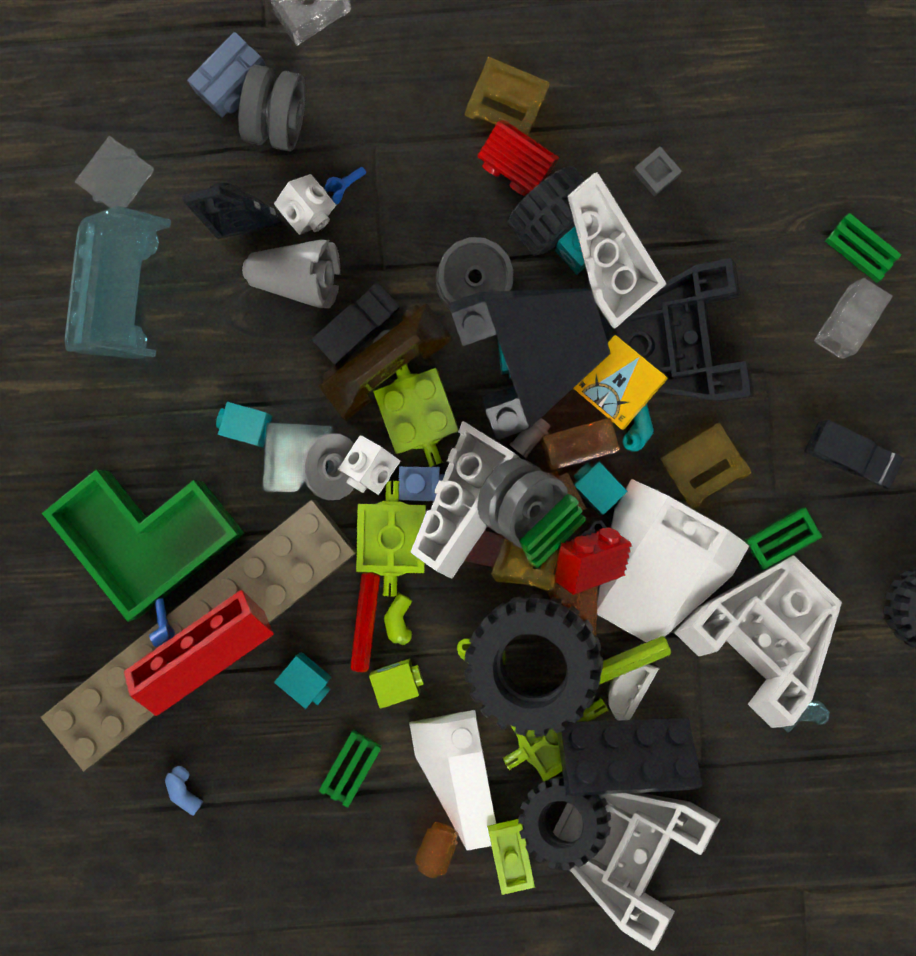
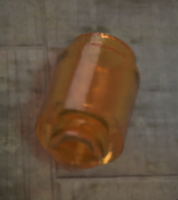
(436, 850)

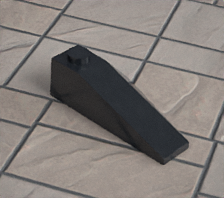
(230, 210)

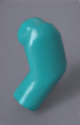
(639, 432)

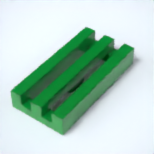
(871, 238)
(552, 530)
(758, 552)
(336, 793)

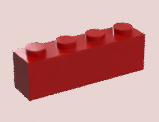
(197, 653)

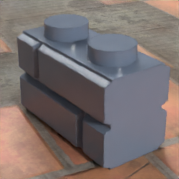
(223, 75)

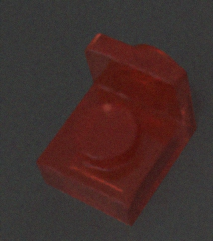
(486, 549)

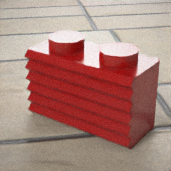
(516, 157)
(592, 560)

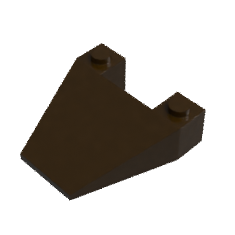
(417, 334)

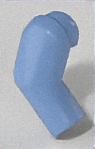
(178, 793)

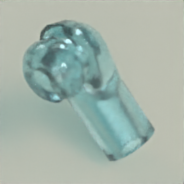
(814, 712)

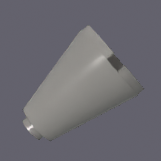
(297, 272)

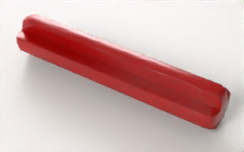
(365, 621)

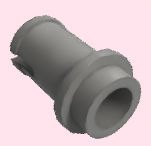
(529, 438)

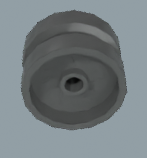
(272, 107)
(473, 255)
(517, 498)

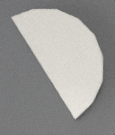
(628, 690)

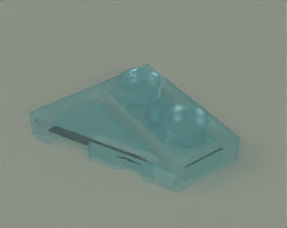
(285, 454)

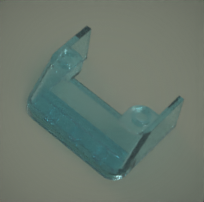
(107, 283)

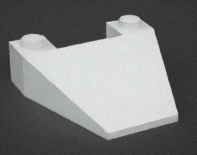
(779, 626)
(632, 852)

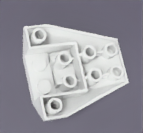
(672, 563)

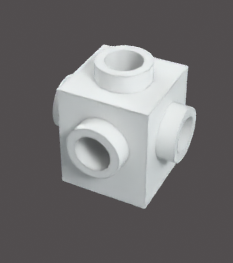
(305, 204)
(368, 466)

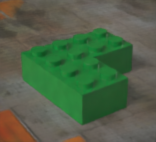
(137, 555)

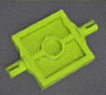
(417, 412)
(387, 537)
(544, 750)

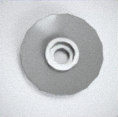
(329, 483)

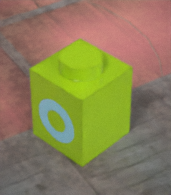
(396, 683)

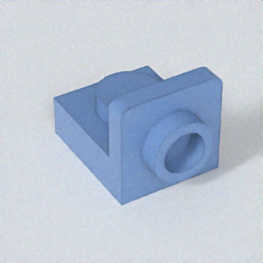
(418, 483)

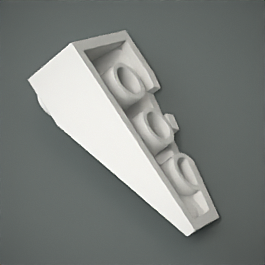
(614, 257)
(456, 768)

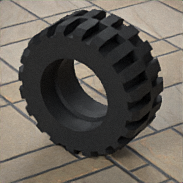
(525, 708)

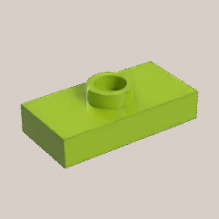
(510, 857)

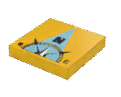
(621, 383)

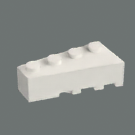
(454, 520)

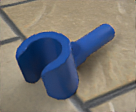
(339, 185)
(164, 631)

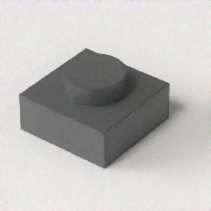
(657, 171)

